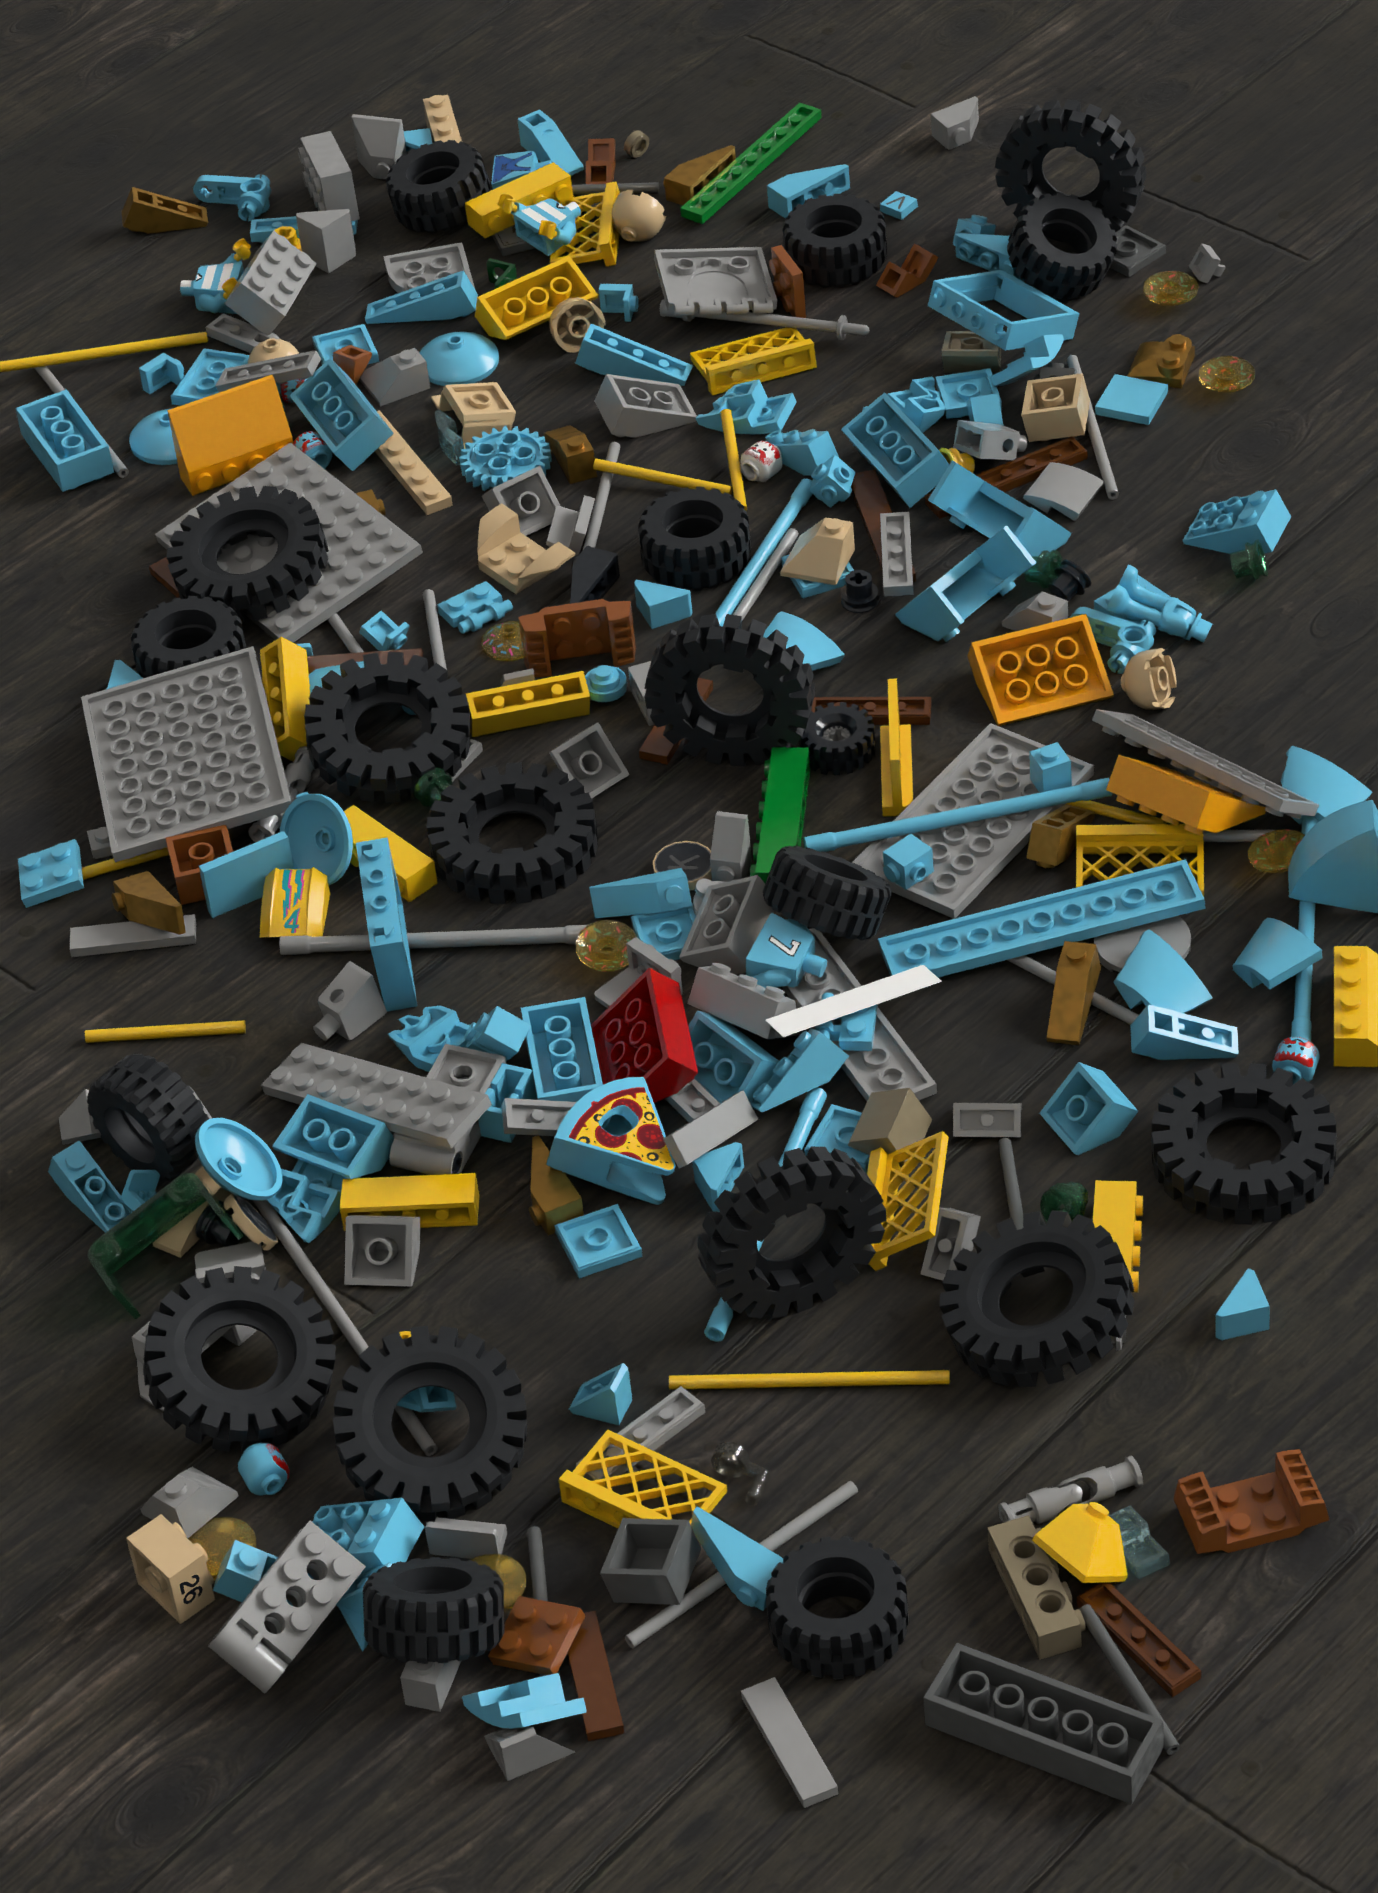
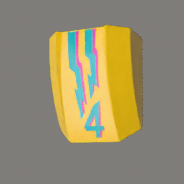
(294, 903)

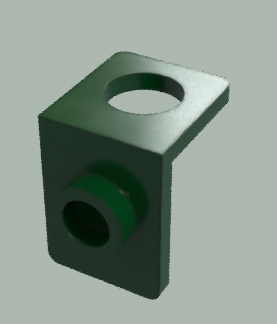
(508, 276)

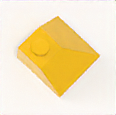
(1085, 1543)

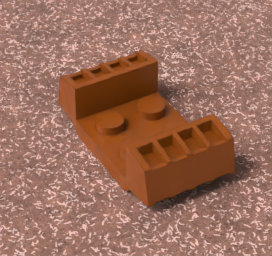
(577, 632)
(1252, 1508)

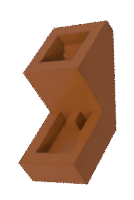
(601, 161)
(914, 271)
(352, 361)

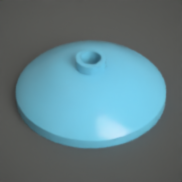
(460, 358)
(153, 440)
(318, 835)
(238, 1159)

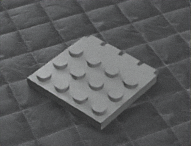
(715, 281)

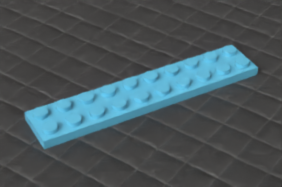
(1045, 921)

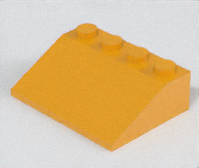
(228, 433)
(1039, 670)
(1178, 797)

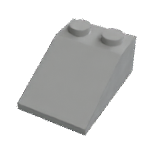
(642, 406)

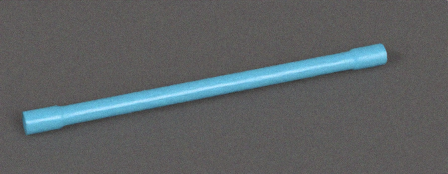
(798, 500)
(1084, 791)
(1303, 987)
(809, 1112)

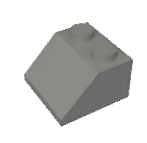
(381, 1250)

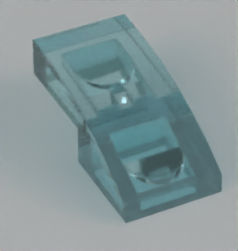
(448, 438)
(1141, 1550)

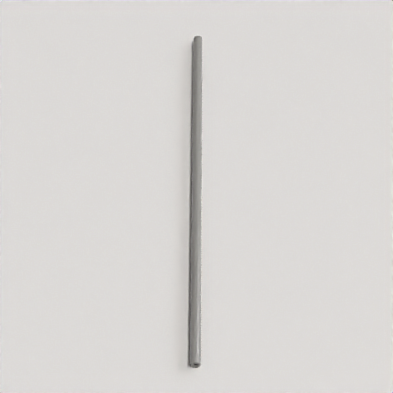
(334, 1309)

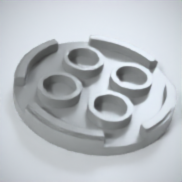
(1117, 946)

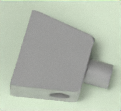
(988, 440)
(349, 1004)

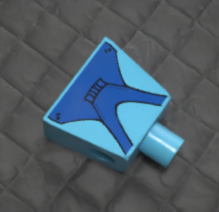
(513, 166)

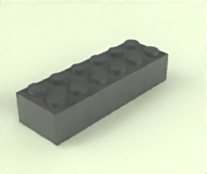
(1044, 1723)

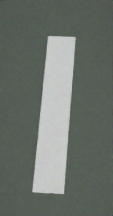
(853, 1000)

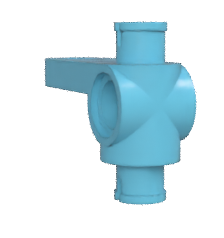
(247, 192)
(1122, 635)

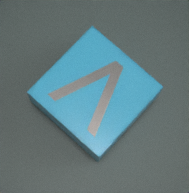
(898, 205)

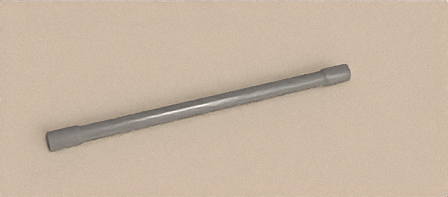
(306, 944)

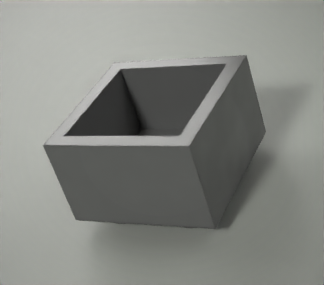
(650, 1561)

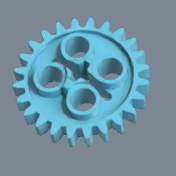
(503, 456)

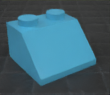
(1088, 1109)

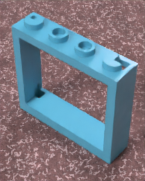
(959, 301)
(386, 924)

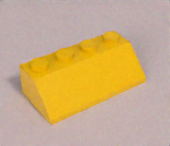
(531, 299)
(1355, 1006)

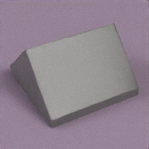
(327, 237)

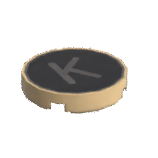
(689, 856)
(251, 1222)

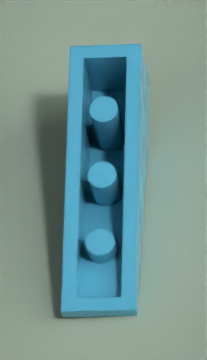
(435, 300)
(616, 355)

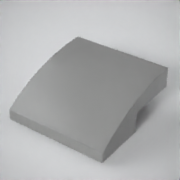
(1064, 489)

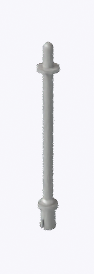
(841, 327)

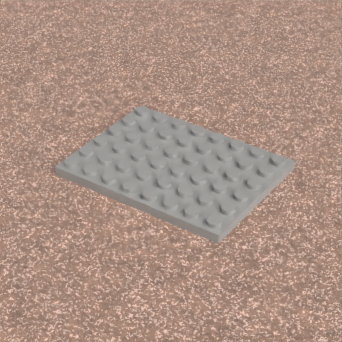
(359, 539)
(185, 753)

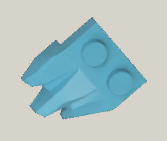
(426, 1035)

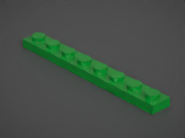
(750, 163)

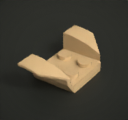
(477, 407)
(512, 556)

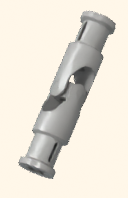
(298, 777)
(1048, 1502)

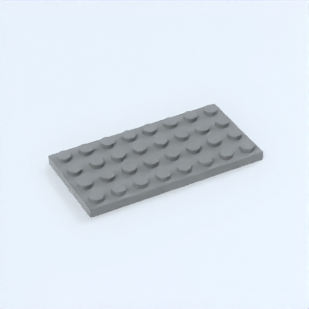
(972, 852)

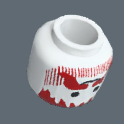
(761, 461)

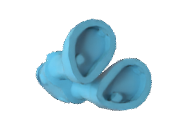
(1172, 614)

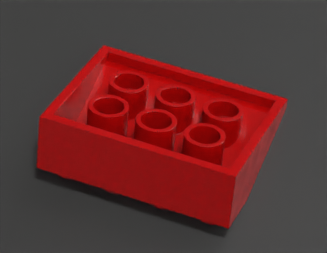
(647, 1037)

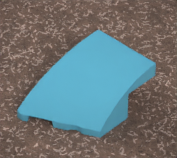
(1037, 354)
(920, 403)
(750, 410)
(814, 644)
(1321, 782)
(1275, 954)
(1160, 978)
(308, 1199)
(523, 1703)

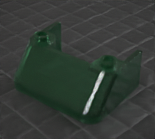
(147, 1225)

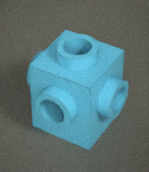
(832, 481)

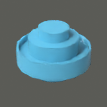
(606, 683)

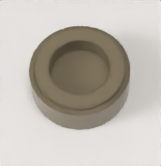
(636, 144)

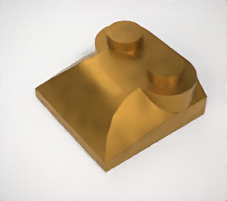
(1164, 361)

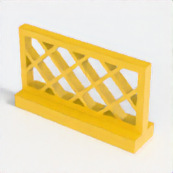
(607, 237)
(764, 364)
(895, 759)
(1138, 841)
(888, 1176)
(610, 1507)

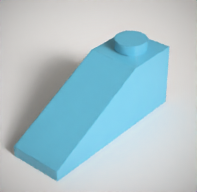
(798, 187)
(642, 894)
(1177, 1036)
(739, 1559)

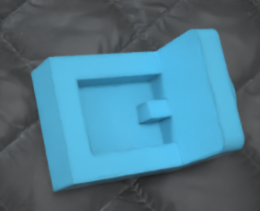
(974, 225)
(618, 299)
(160, 372)
(384, 632)
(139, 1187)

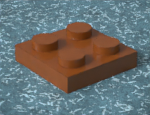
(788, 282)
(537, 1636)

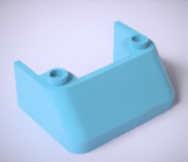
(990, 510)
(967, 586)

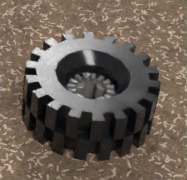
(839, 738)

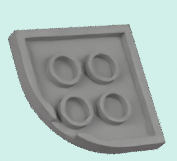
(425, 265)

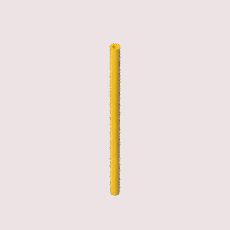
(101, 352)
(825, 1379)

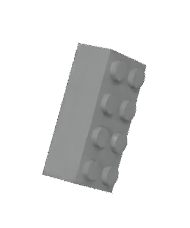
(327, 174)
(270, 283)

